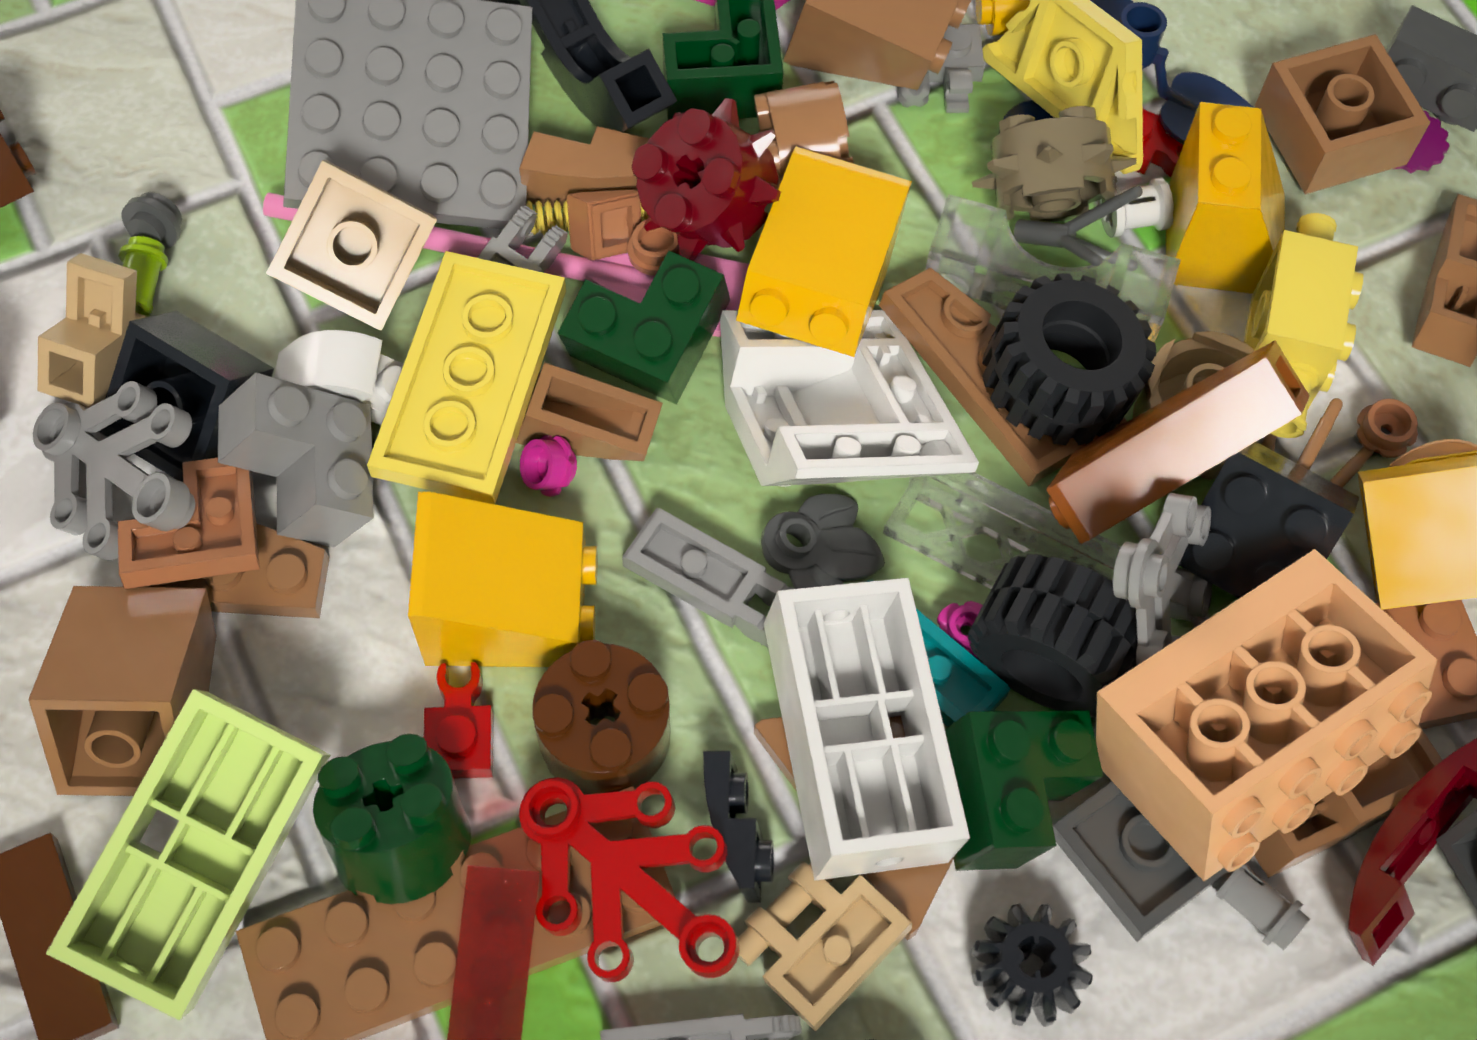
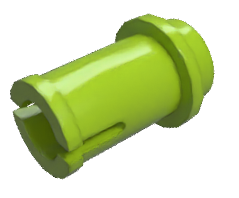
(148, 259)

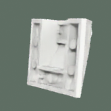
(833, 415)

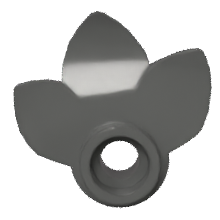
(831, 545)

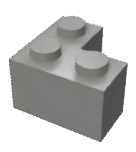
(313, 447)

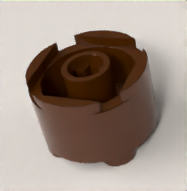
(599, 683)

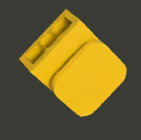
(1422, 529)

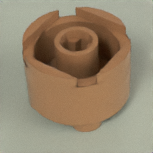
(805, 118)

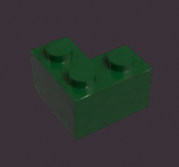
(726, 62)
(653, 341)
(1008, 773)

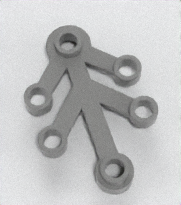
(66, 436)
(1153, 581)

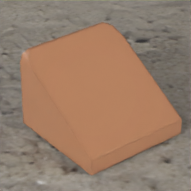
(602, 222)

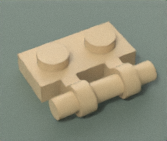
(833, 952)

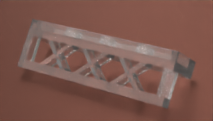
(997, 513)

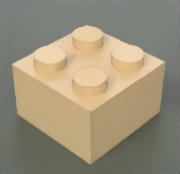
(351, 245)

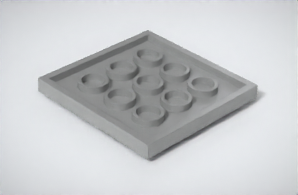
(414, 102)

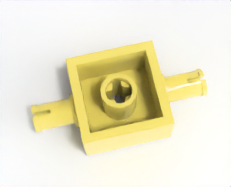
(1306, 306)

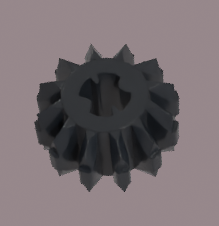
(1049, 986)

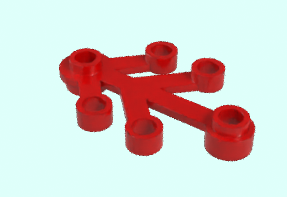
(618, 867)

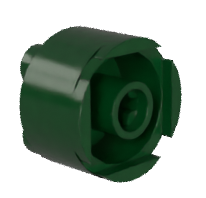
(391, 819)

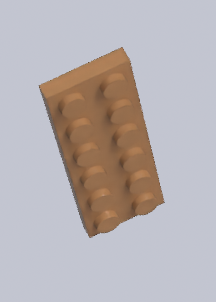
(369, 965)

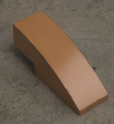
(565, 167)
(1449, 303)
(590, 415)
(1346, 815)

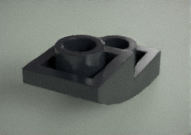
(727, 794)

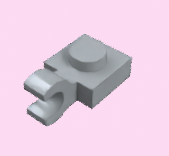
(961, 67)

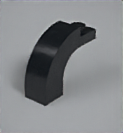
(593, 70)

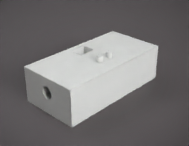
(839, 671)

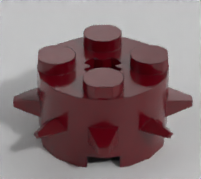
(706, 179)

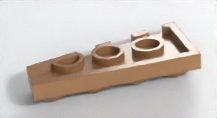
(952, 338)

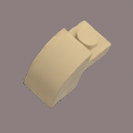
(83, 348)

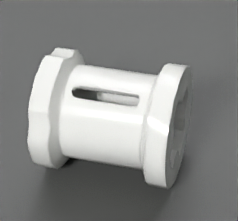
(1150, 209)

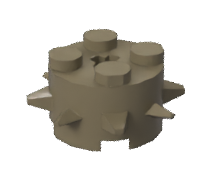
(1053, 165)

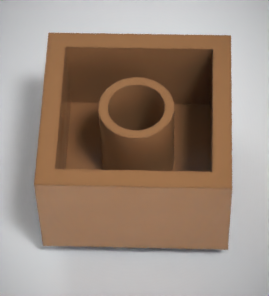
(1341, 113)

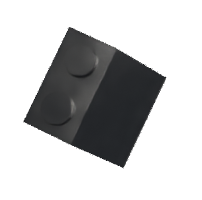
(185, 369)

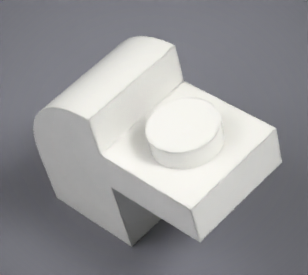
(342, 365)

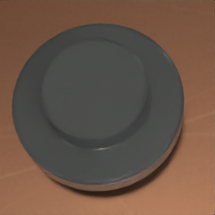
(153, 217)

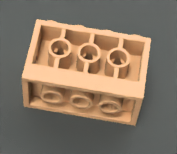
(1262, 713)

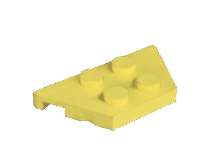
(1076, 57)

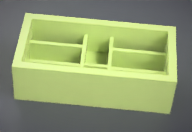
(165, 918)

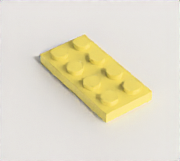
(468, 378)

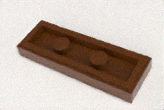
(33, 906)

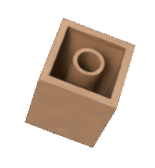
(875, 38)
(119, 682)

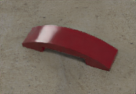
(1406, 837)

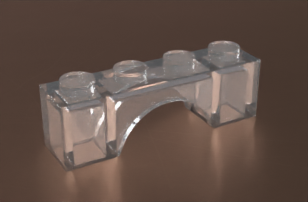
(987, 263)

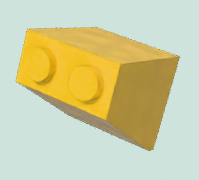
(1225, 200)
(824, 251)
(498, 584)

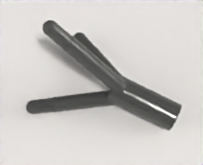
(1065, 234)

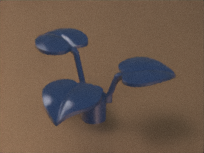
(1186, 88)

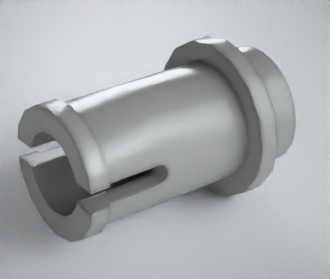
(1263, 906)

